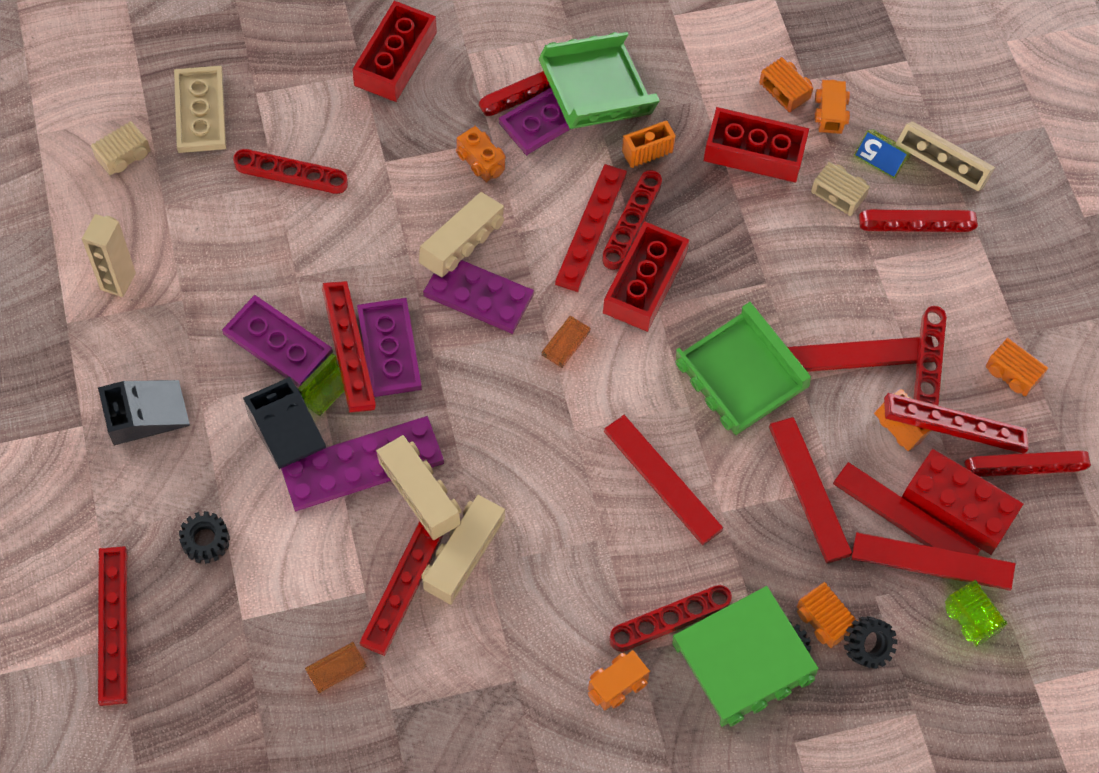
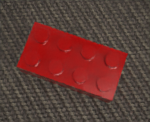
(394, 51)
(756, 144)
(645, 276)
(962, 501)

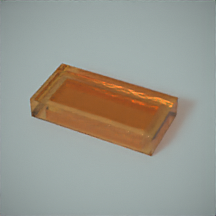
(566, 341)
(335, 667)

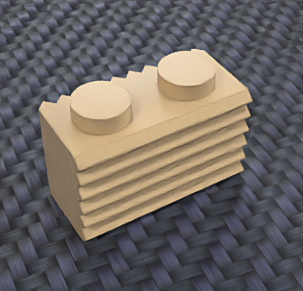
(121, 148)
(840, 188)

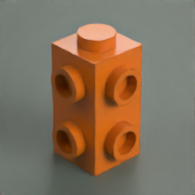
(832, 106)
(480, 154)
(612, 685)

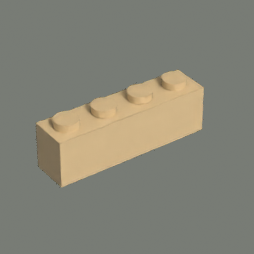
(945, 156)
(461, 234)
(109, 254)
(418, 487)
(463, 550)

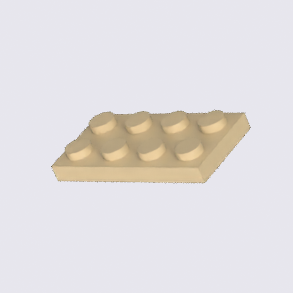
(199, 109)

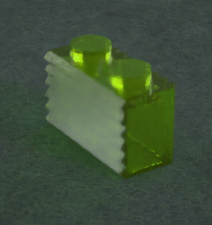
(975, 613)

